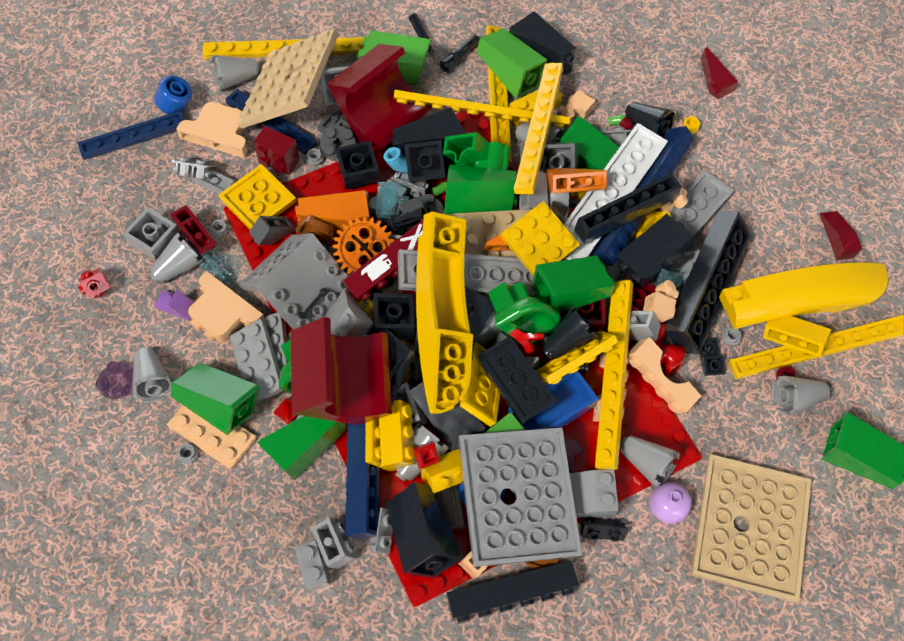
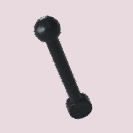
(303, 315)

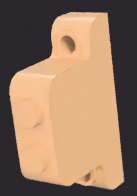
(216, 129)
(220, 310)

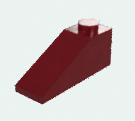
(717, 77)
(193, 230)
(841, 236)

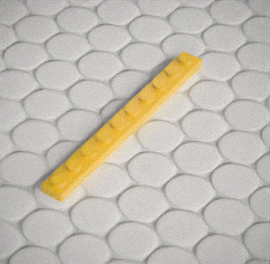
(262, 48)
(498, 96)
(473, 108)
(538, 129)
(837, 342)
(614, 378)

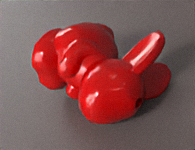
(672, 355)

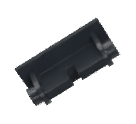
(613, 530)

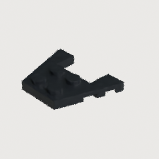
(399, 361)

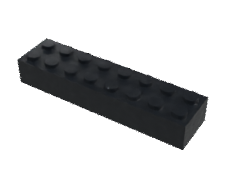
(710, 274)

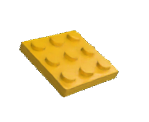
(257, 196)
(539, 238)

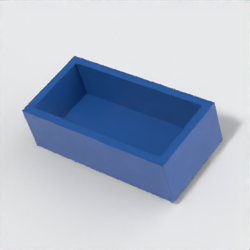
(573, 400)

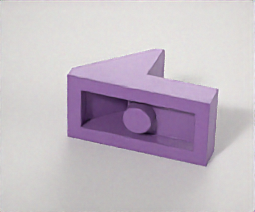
(174, 304)

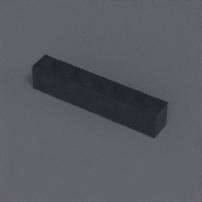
(627, 208)
(511, 591)

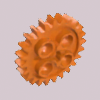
(376, 235)

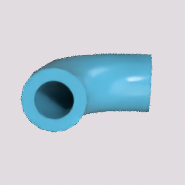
(396, 160)

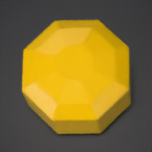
(692, 124)

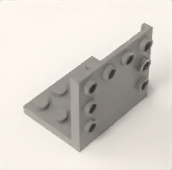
(294, 276)

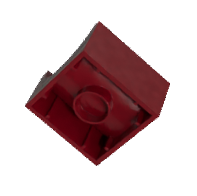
(367, 95)
(339, 375)

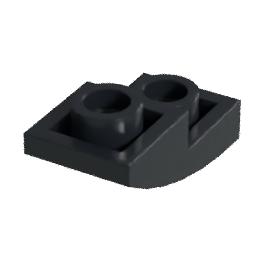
(711, 359)

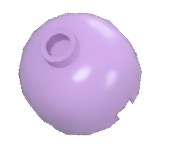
(670, 502)

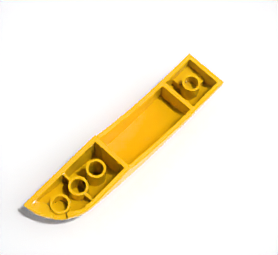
(804, 292)
(442, 312)

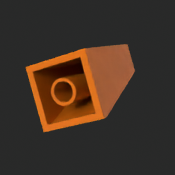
(335, 209)

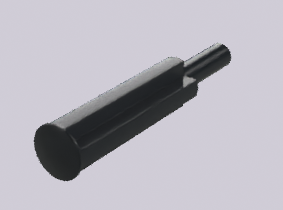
(419, 29)

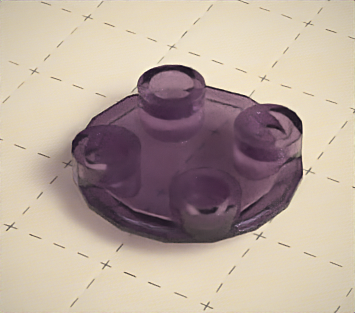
(115, 380)

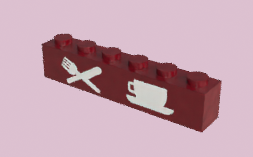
(382, 267)

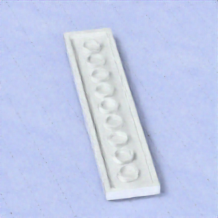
(623, 176)

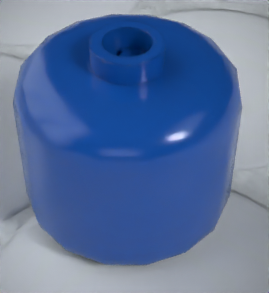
(172, 94)

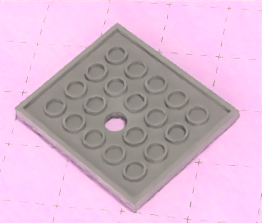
(544, 514)

